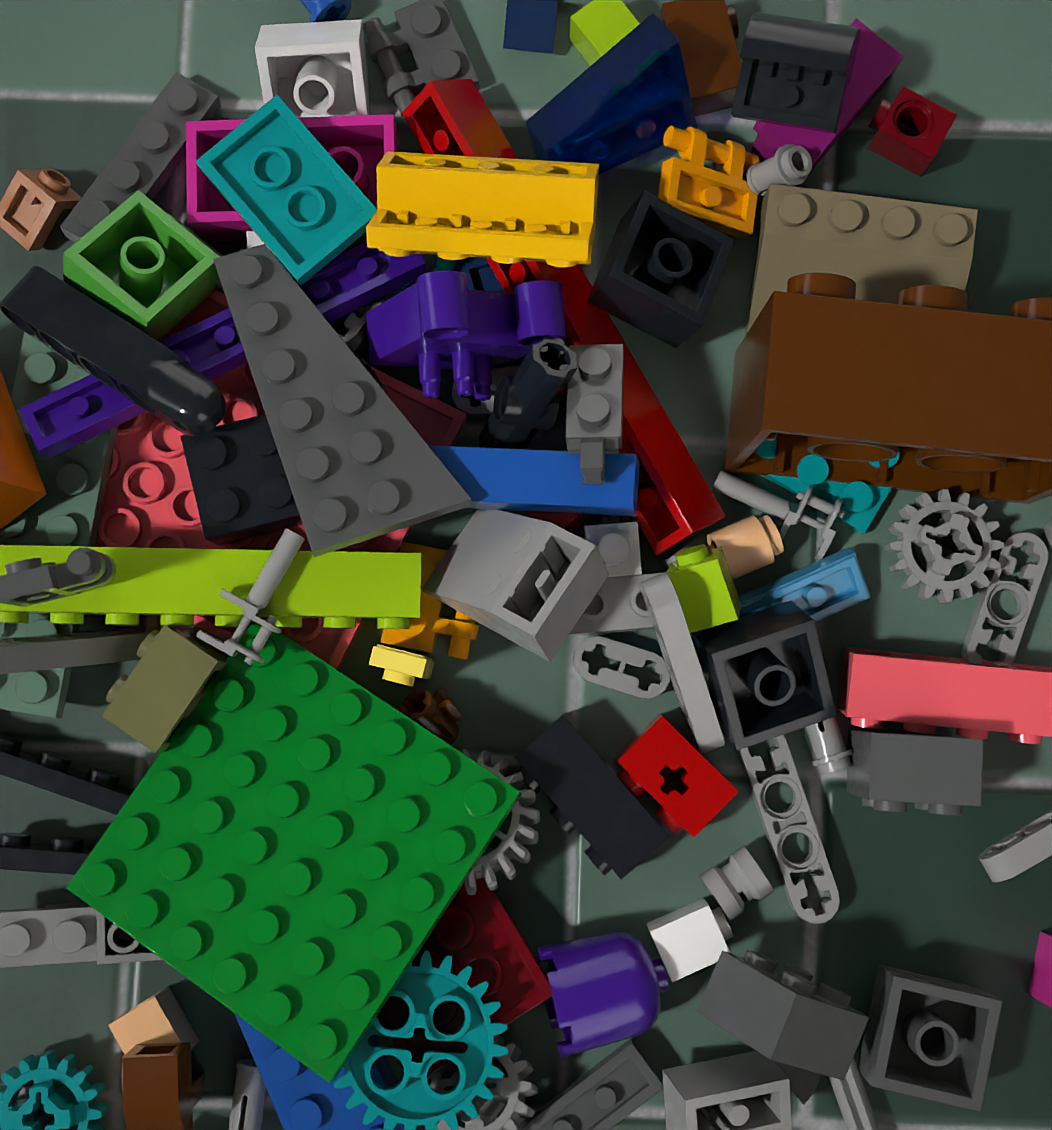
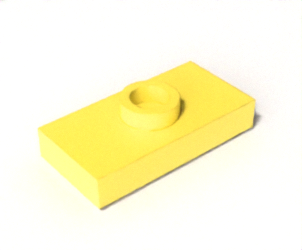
(401, 665)

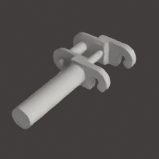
(783, 508)
(258, 599)

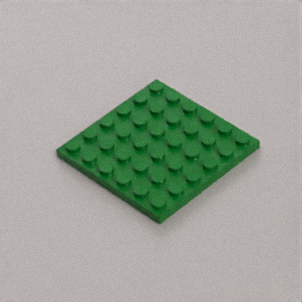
(295, 848)

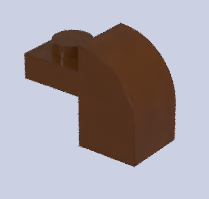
(160, 1087)

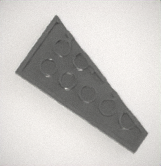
(338, 434)

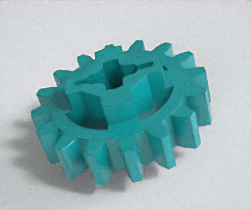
(58, 1087)

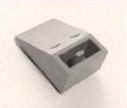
(519, 578)

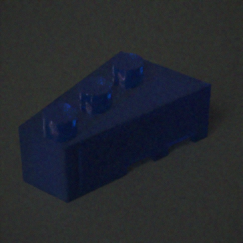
(618, 103)

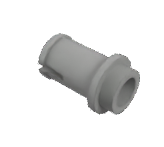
(787, 167)
(828, 747)

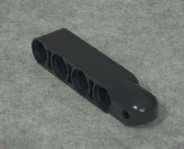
(114, 352)

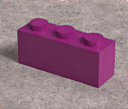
(872, 70)

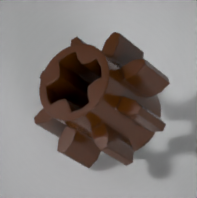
(433, 713)

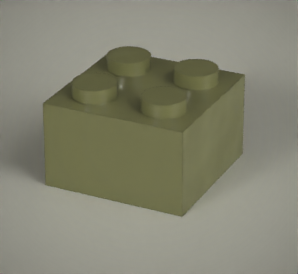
(163, 686)

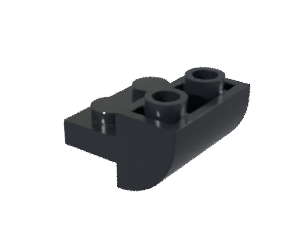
(795, 71)

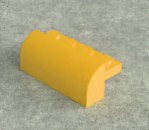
(485, 208)

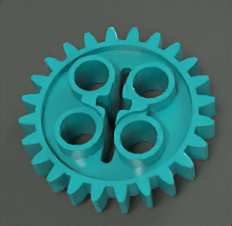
(412, 1098)

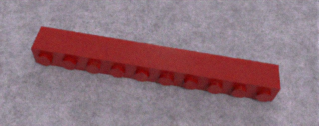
(672, 493)

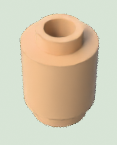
(747, 544)

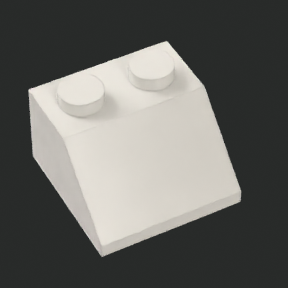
(315, 67)

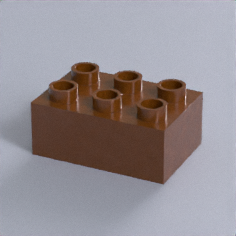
(922, 375)

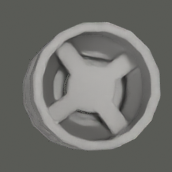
(737, 883)

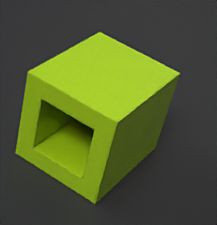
(600, 27)
(704, 587)

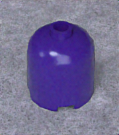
(601, 990)

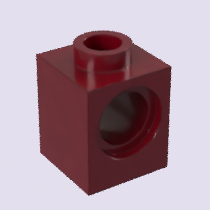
(927, 119)

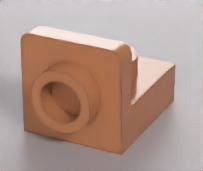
(35, 204)

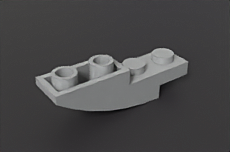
(65, 936)

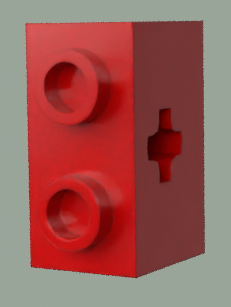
(704, 786)

